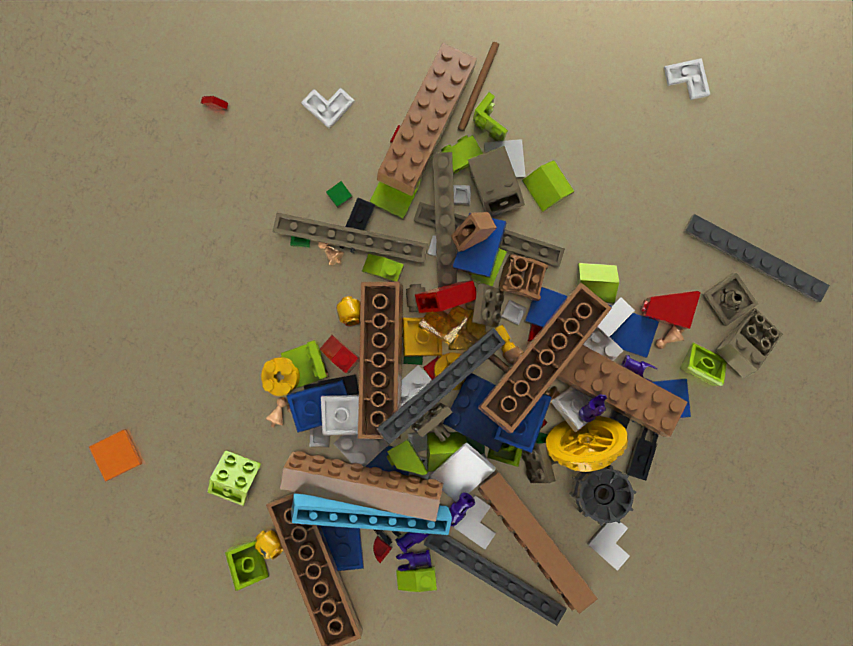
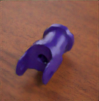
(635, 366)
(594, 408)
(459, 509)
(409, 540)
(415, 560)

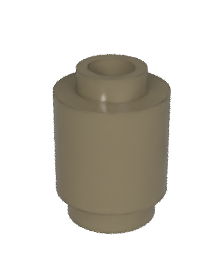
(411, 301)

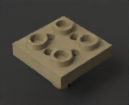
(736, 294)
(487, 305)
(433, 421)
(539, 464)

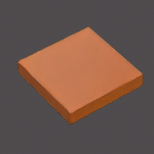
(115, 455)

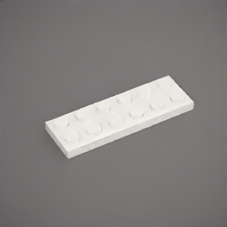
(365, 450)

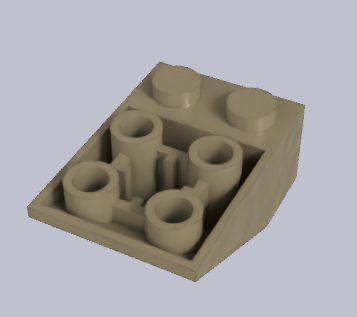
(496, 182)
(749, 343)

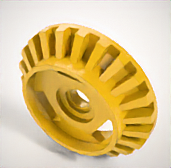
(605, 438)

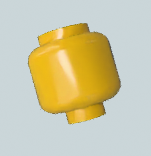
(349, 311)
(268, 544)

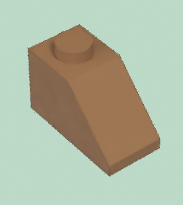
(473, 230)

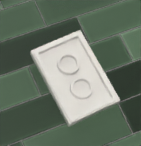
(463, 471)

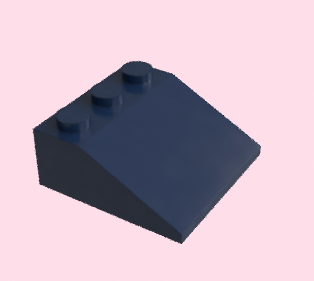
(467, 417)

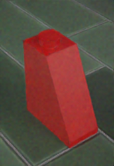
(446, 297)
(672, 308)
(340, 354)

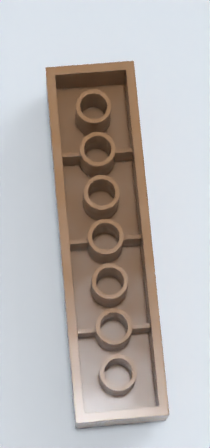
(426, 119)
(379, 355)
(544, 358)
(624, 390)
(362, 485)
(539, 544)
(316, 576)

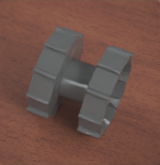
(613, 505)

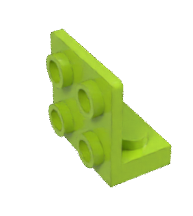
(484, 121)
(392, 199)
(309, 362)
(233, 477)

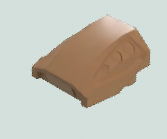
(523, 276)

